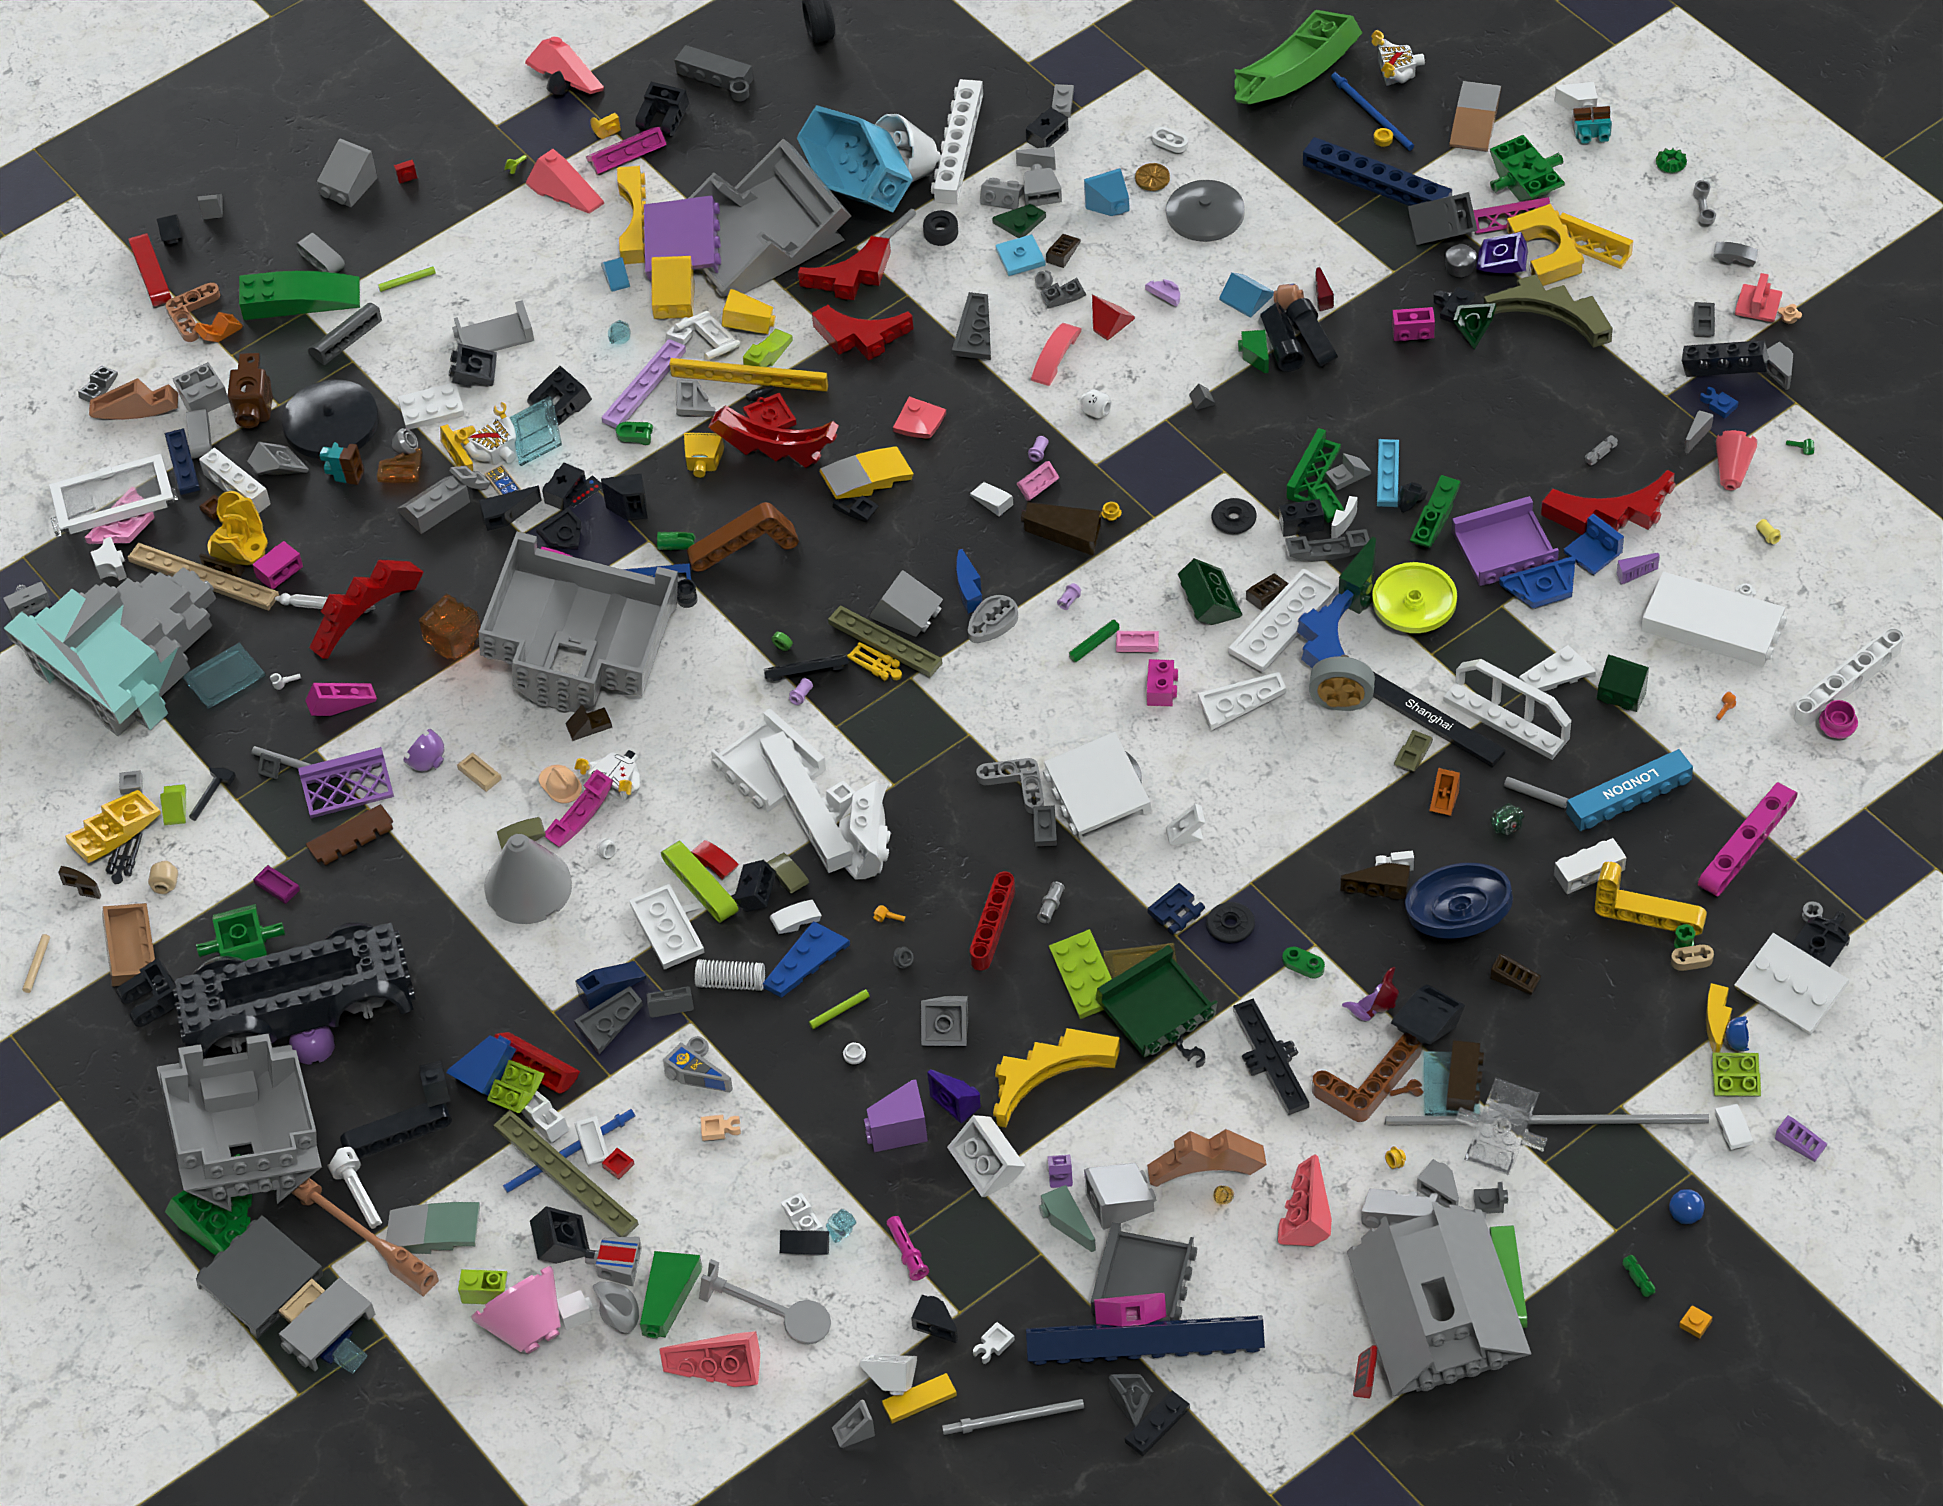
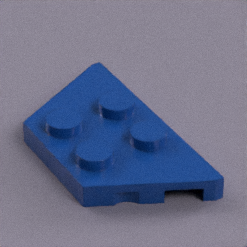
(1542, 583)

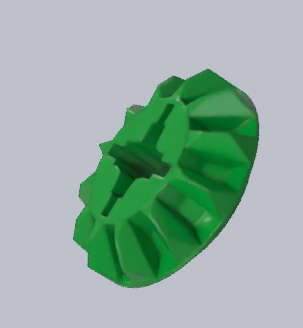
(1672, 165)

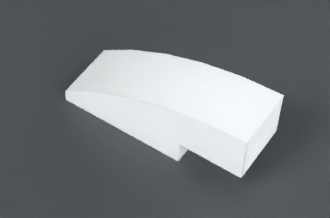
(545, 1118)

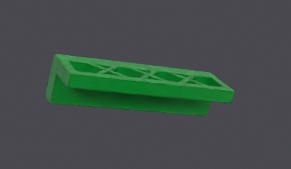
(1307, 468)

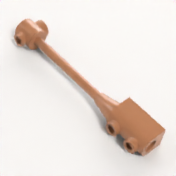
(399, 1260)

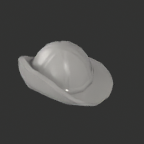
(617, 1306)

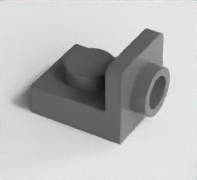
(1491, 1199)

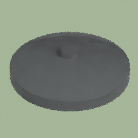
(1205, 210)

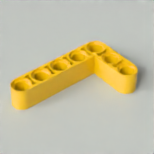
(1641, 908)

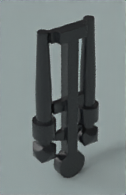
(117, 877)

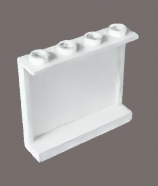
(750, 772)
(1096, 784)

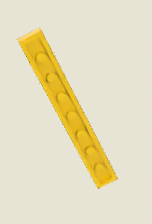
(748, 374)

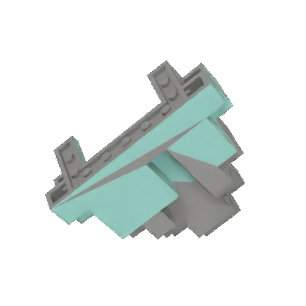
(119, 643)

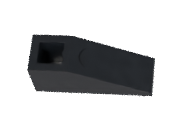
(506, 508)

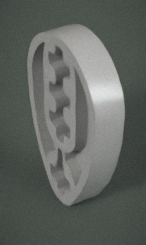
(987, 610)

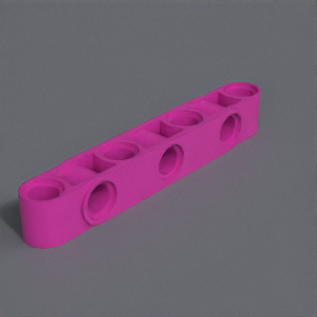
(1747, 839)

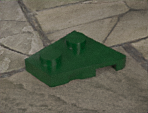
(1020, 220)

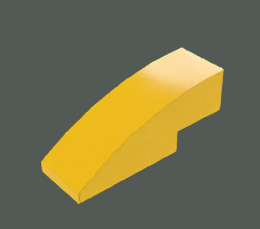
(1717, 1016)

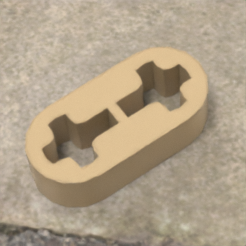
(1692, 957)

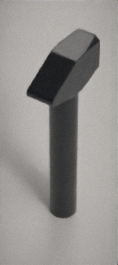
(220, 775)

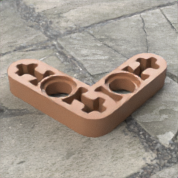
(182, 311)

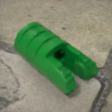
(674, 540)

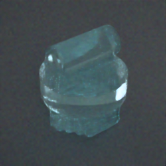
(619, 332)
(840, 1225)

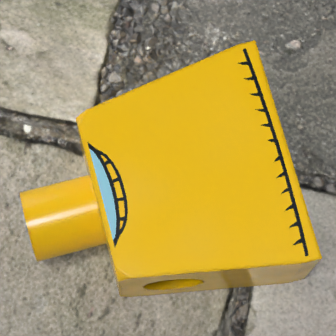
(703, 452)

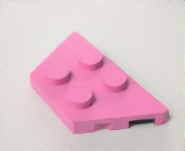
(120, 531)

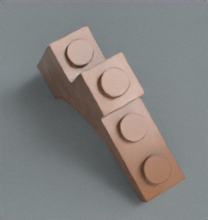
(1197, 1154)

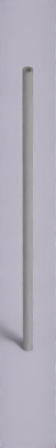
(1563, 1119)

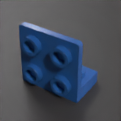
(1596, 546)

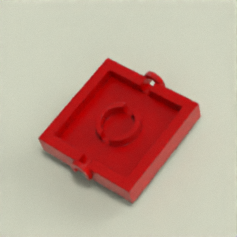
(771, 412)

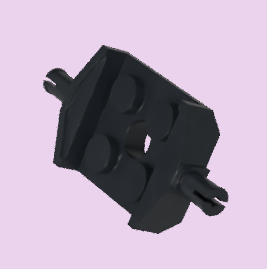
(1827, 932)

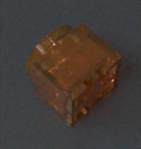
(450, 627)

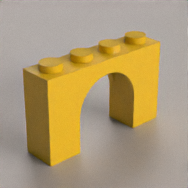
(1546, 223)

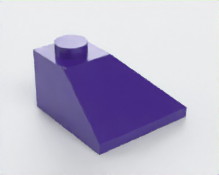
(953, 1095)

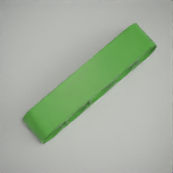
(1506, 1249)

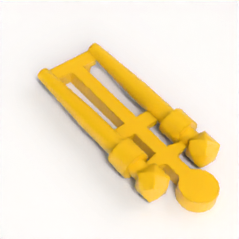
(877, 668)

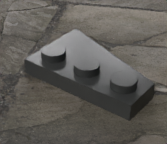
(609, 1018)

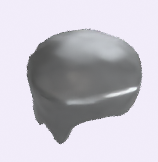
(1460, 260)

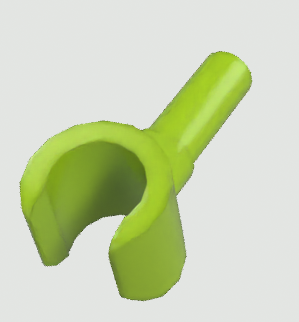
(512, 164)

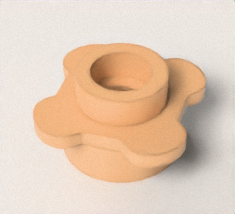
(1789, 314)

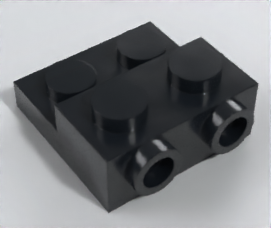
(472, 365)

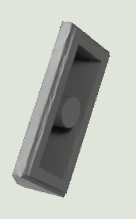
(670, 1001)

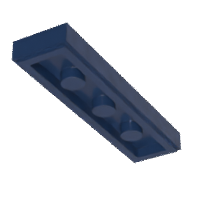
(182, 461)

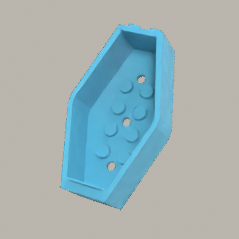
(845, 168)

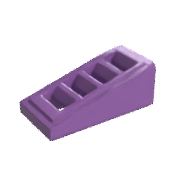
(1635, 567)
(1804, 1133)

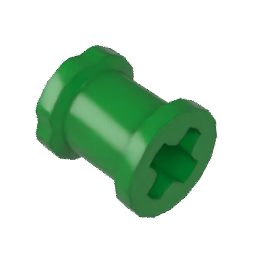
(1684, 936)

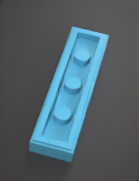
(1388, 473)

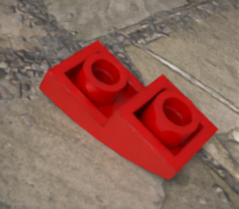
(715, 858)

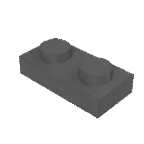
(1045, 826)

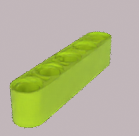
(699, 881)

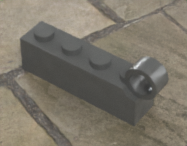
(715, 71)

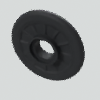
(1243, 508)
(1230, 910)

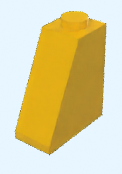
(747, 313)

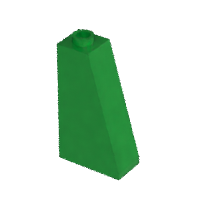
(667, 1290)

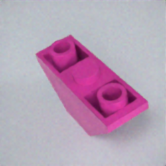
(1130, 1309)

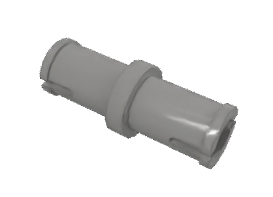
(1050, 902)

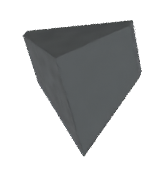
(1130, 1394)

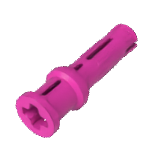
(910, 1256)

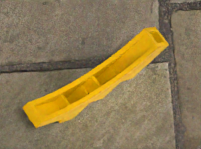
(1074, 1051)

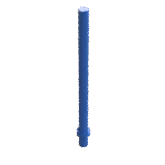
(1342, 82)
(618, 1121)

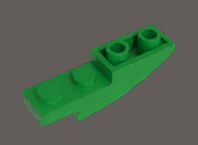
(1436, 512)

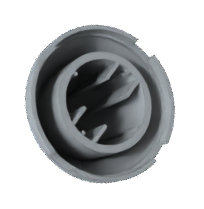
(527, 882)

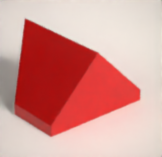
(1109, 317)

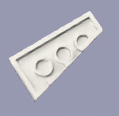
(1234, 700)

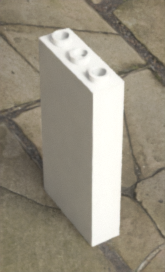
(1714, 619)

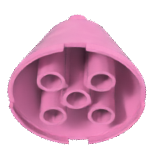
(524, 1313)

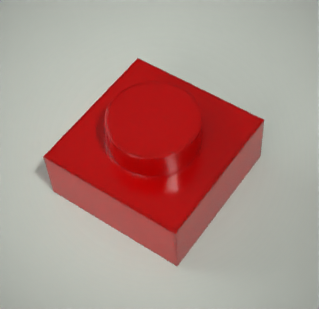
(405, 171)
(618, 1163)

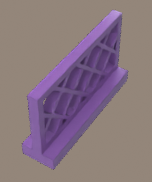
(338, 768)

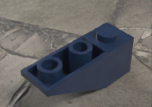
(607, 982)

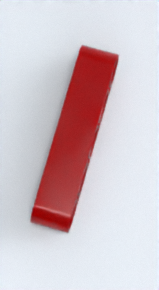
(150, 269)
(992, 929)

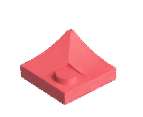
(919, 419)

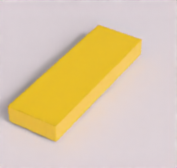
(919, 1398)

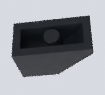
(169, 229)
(934, 1319)

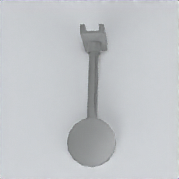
(803, 1321)

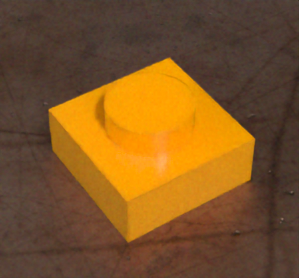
(1695, 1321)

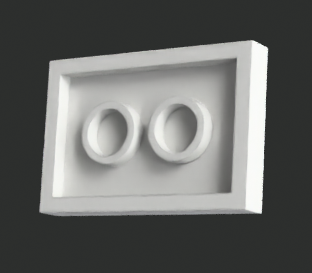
(431, 406)

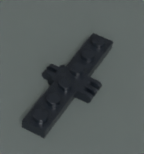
(1270, 1056)

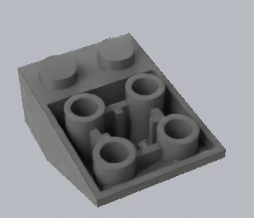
(1442, 218)

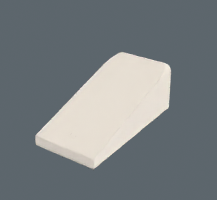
(993, 498)

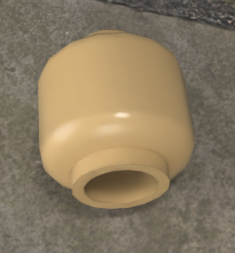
(163, 877)

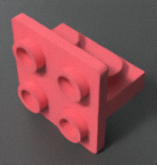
(1759, 301)

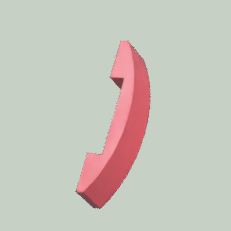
(1053, 352)

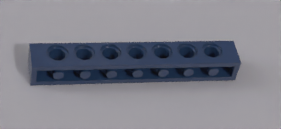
(1371, 174)

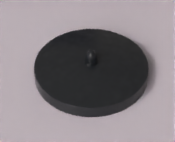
(330, 414)

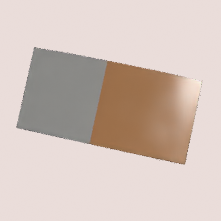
(1475, 116)

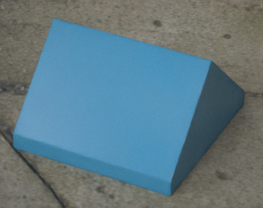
(1245, 294)

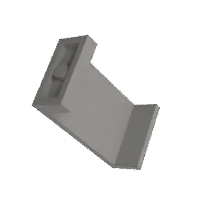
(497, 332)
(324, 1322)

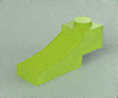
(769, 350)

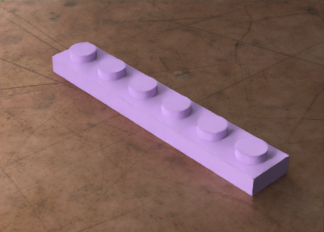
(643, 384)

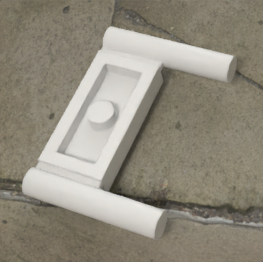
(712, 332)

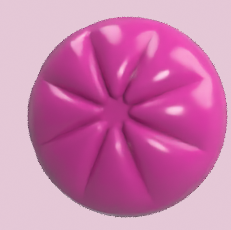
(1838, 719)

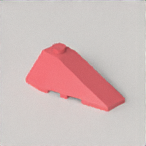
(555, 56)
(557, 178)
(1308, 1209)
(722, 1359)

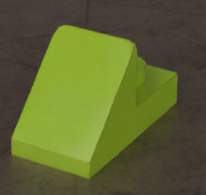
(174, 804)

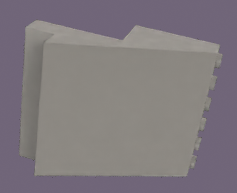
(771, 220)

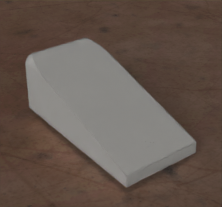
(1041, 156)
(1699, 428)

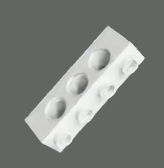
(233, 478)

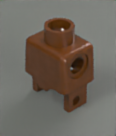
(256, 401)

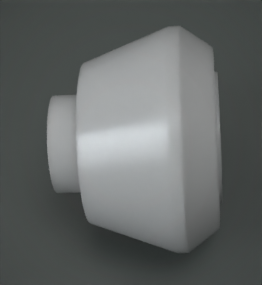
(404, 442)

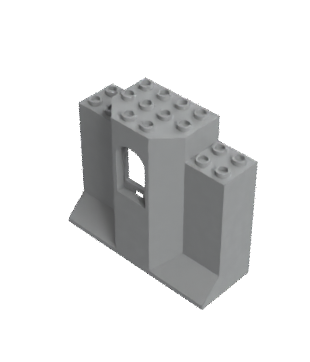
(581, 605)

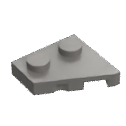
(692, 399)

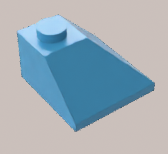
(1107, 193)

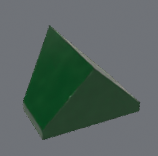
(1474, 321)

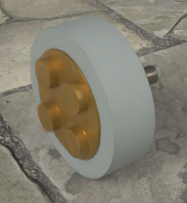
(1341, 683)

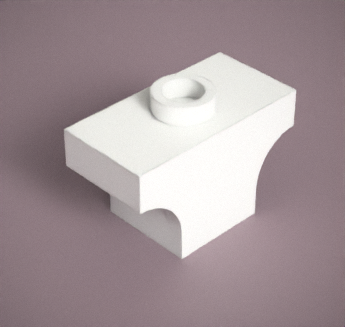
(109, 560)

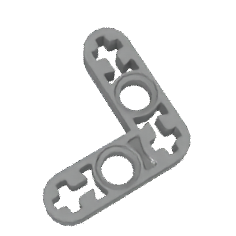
(1024, 776)

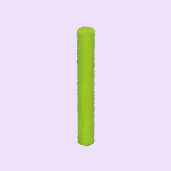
(407, 278)
(839, 1009)

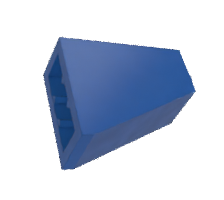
(484, 1064)

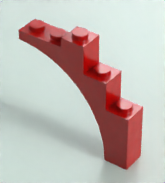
(775, 442)
(1639, 507)
(342, 610)

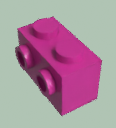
(1413, 324)
(277, 565)
(1161, 682)

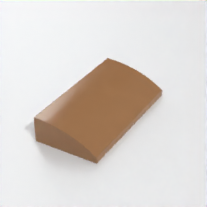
(127, 940)

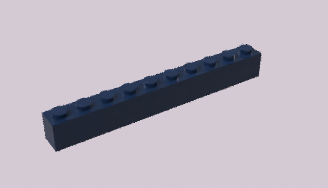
(1153, 1338)

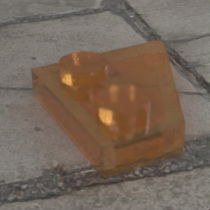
(400, 468)

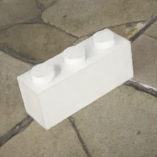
(1585, 865)

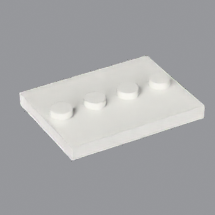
(1791, 983)

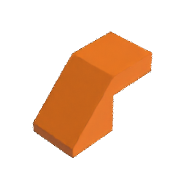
(221, 328)

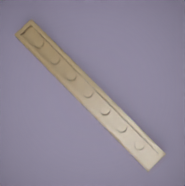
(221, 582)

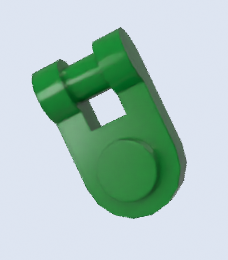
(628, 432)

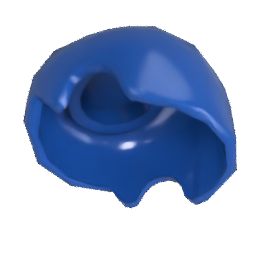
(1737, 1034)
(1686, 1206)

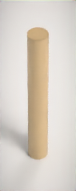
(36, 963)

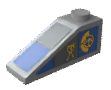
(694, 1070)

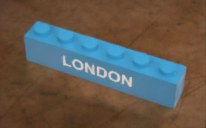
(1629, 790)

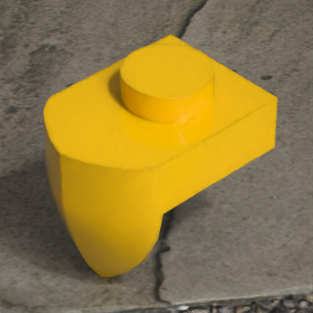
(606, 126)

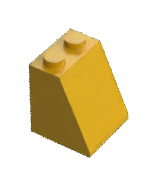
(672, 287)

